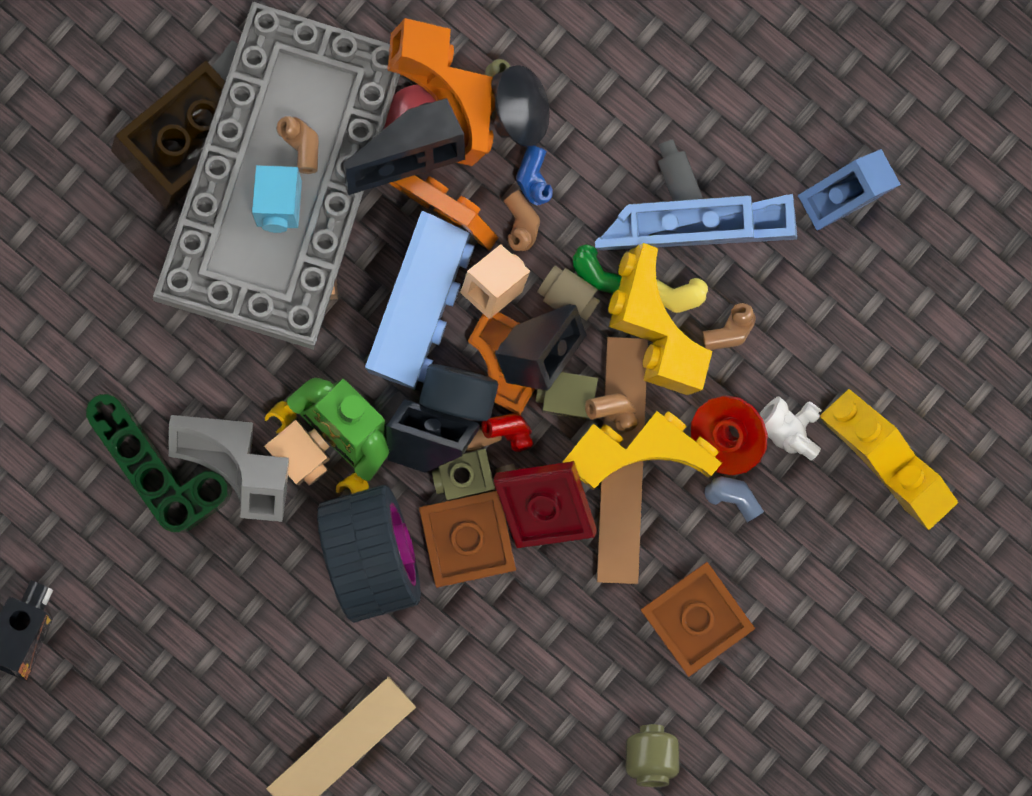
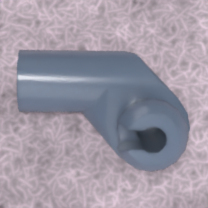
(735, 492)

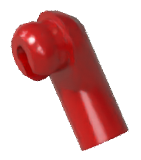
(512, 427)

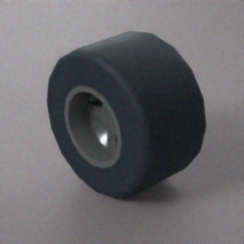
(458, 392)

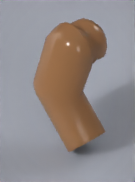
(303, 140)
(734, 331)

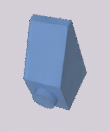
(849, 189)

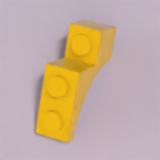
(638, 310)
(660, 439)
(890, 458)

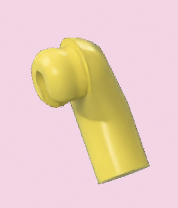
(683, 297)

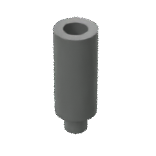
(678, 173)

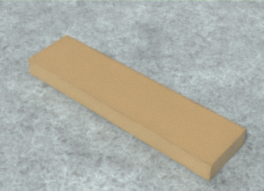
(345, 742)

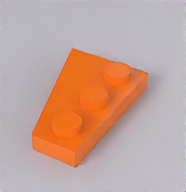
(457, 213)

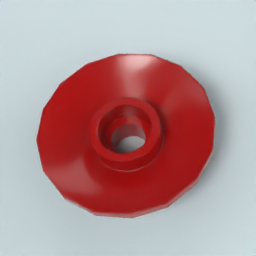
(713, 424)

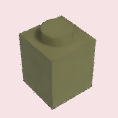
(568, 395)

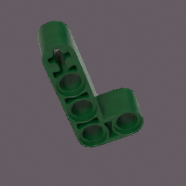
(150, 459)

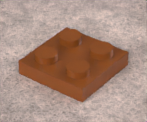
(467, 539)
(697, 619)

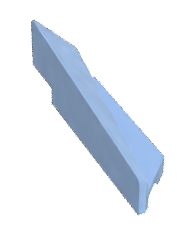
(702, 223)

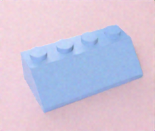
(418, 301)

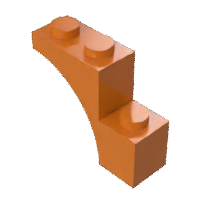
(425, 57)

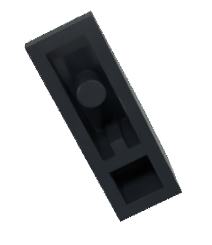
(410, 145)

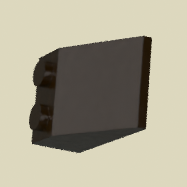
(169, 136)

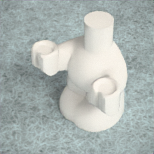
(789, 430)

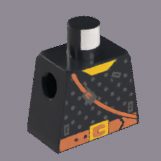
(22, 647)

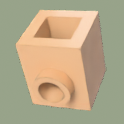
(495, 281)
(304, 452)

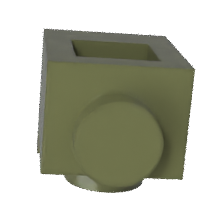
(479, 481)

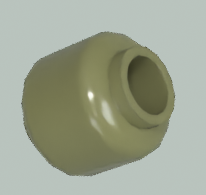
(652, 756)

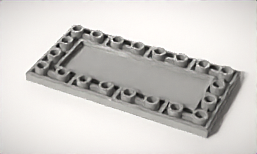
(218, 255)

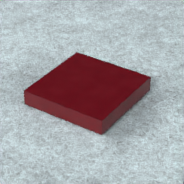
(545, 504)

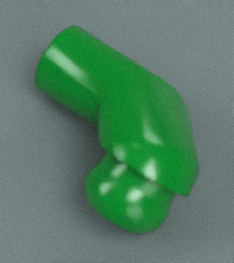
(590, 270)

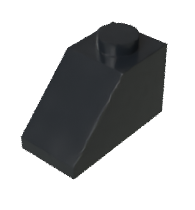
(541, 348)
(427, 437)

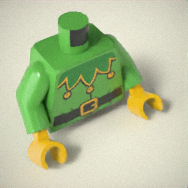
(343, 422)

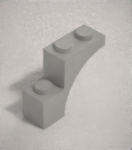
(227, 450)

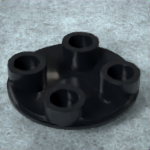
(520, 106)

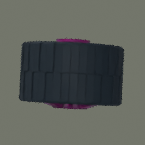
(368, 553)

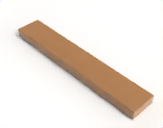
(623, 488)

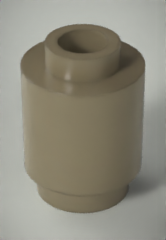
(566, 288)

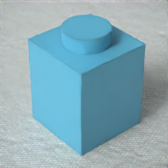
(277, 198)

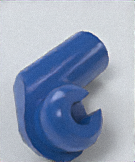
(530, 179)

